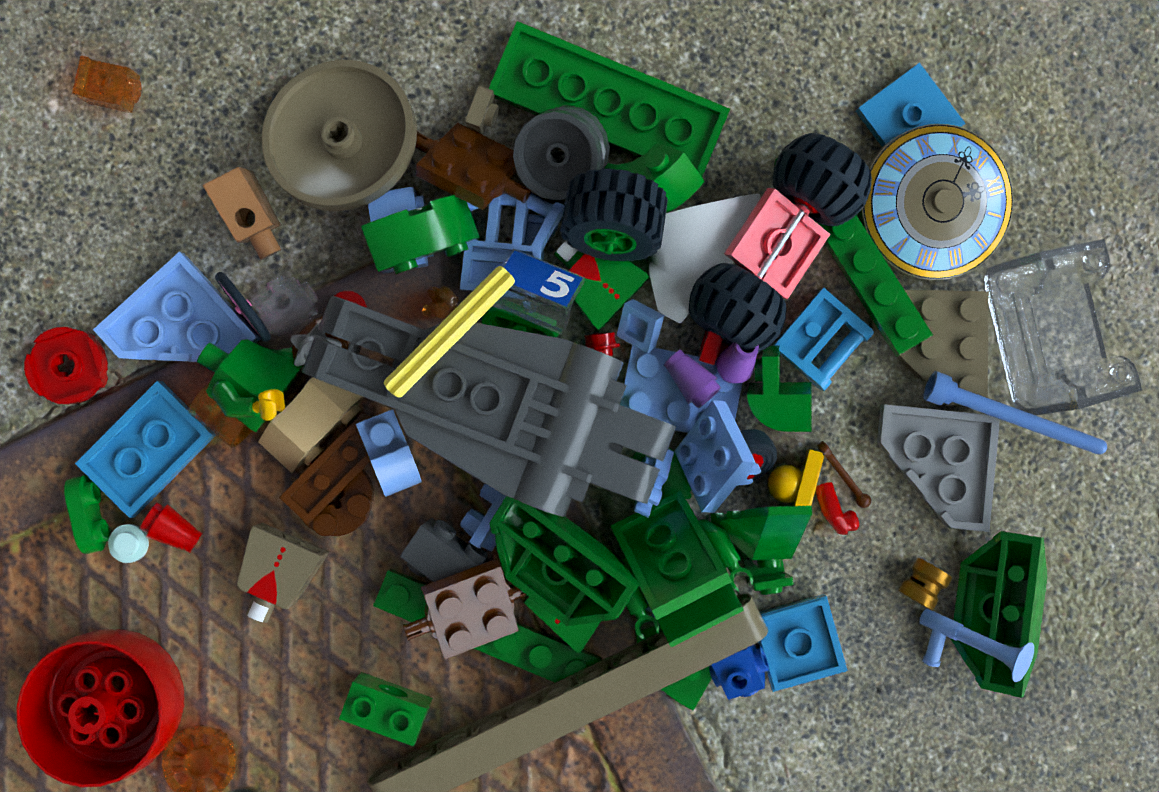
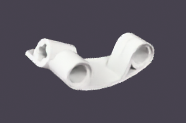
(692, 244)

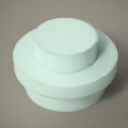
(128, 543)

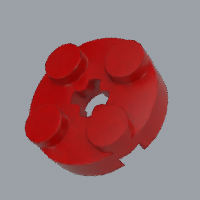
(48, 353)

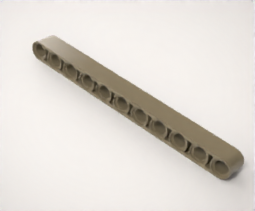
(566, 706)

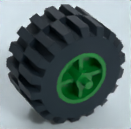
(614, 215)

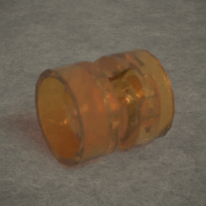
(209, 414)

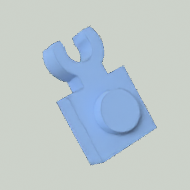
(656, 494)

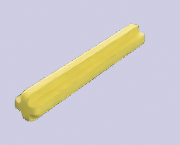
(449, 331)

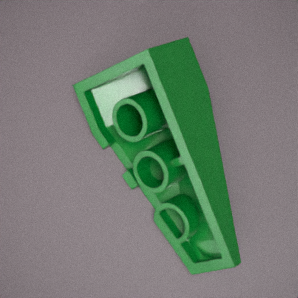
(765, 532)

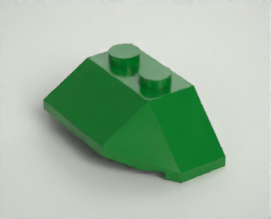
(560, 565)
(1002, 599)

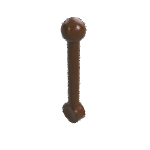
(863, 500)

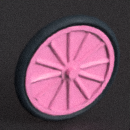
(242, 306)

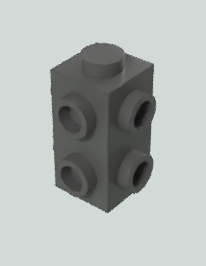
(439, 552)

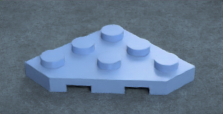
(173, 317)

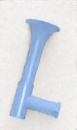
(1015, 658)

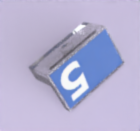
(540, 291)

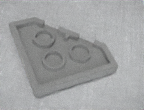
(945, 459)

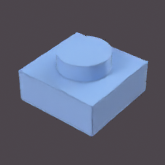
(640, 325)

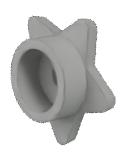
(304, 342)

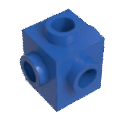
(741, 672)

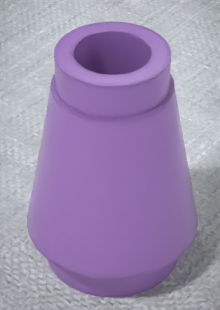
(736, 365)
(692, 379)

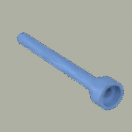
(942, 390)

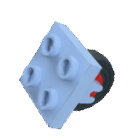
(722, 457)

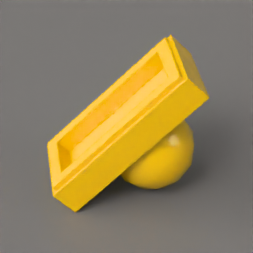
(795, 485)

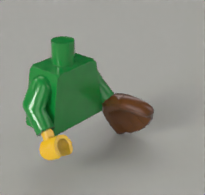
(253, 378)

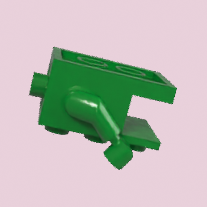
(679, 569)

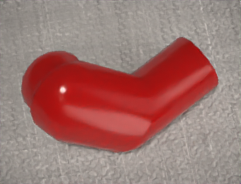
(832, 511)

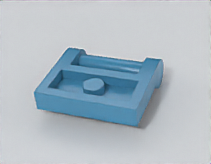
(812, 332)

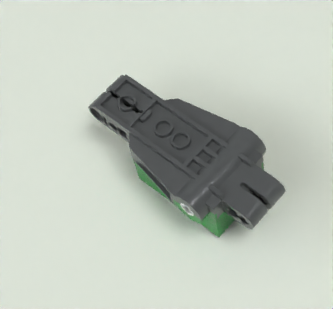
(503, 406)

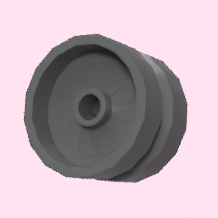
(538, 156)

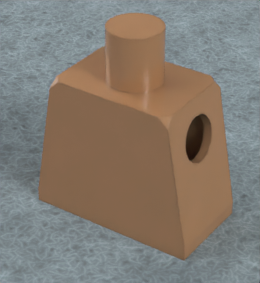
(235, 197)

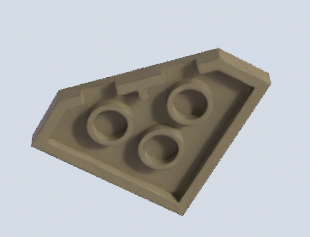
(958, 338)

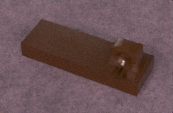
(328, 474)

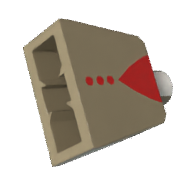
(276, 569)

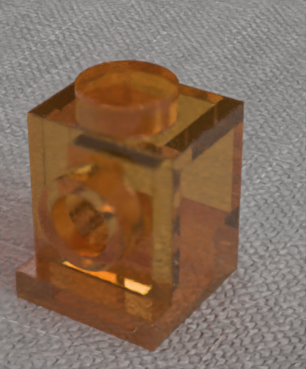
(93, 87)

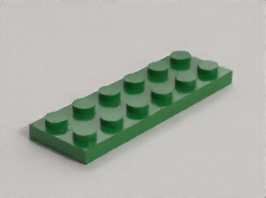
(631, 106)

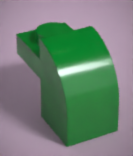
(777, 403)

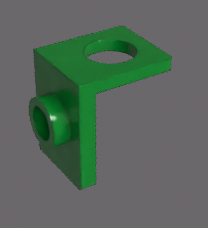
(768, 580)

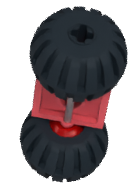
(780, 240)

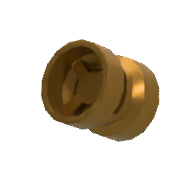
(927, 575)

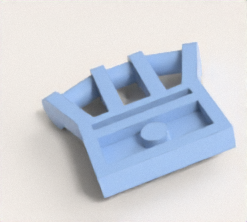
(489, 254)

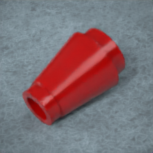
(170, 528)

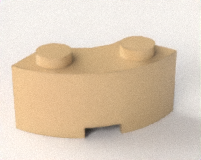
(308, 422)

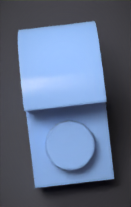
(389, 453)

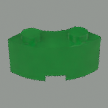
(669, 170)
(414, 234)

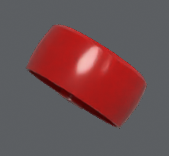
(58, 715)

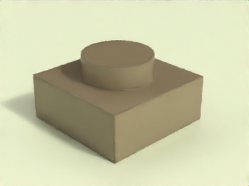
(482, 110)

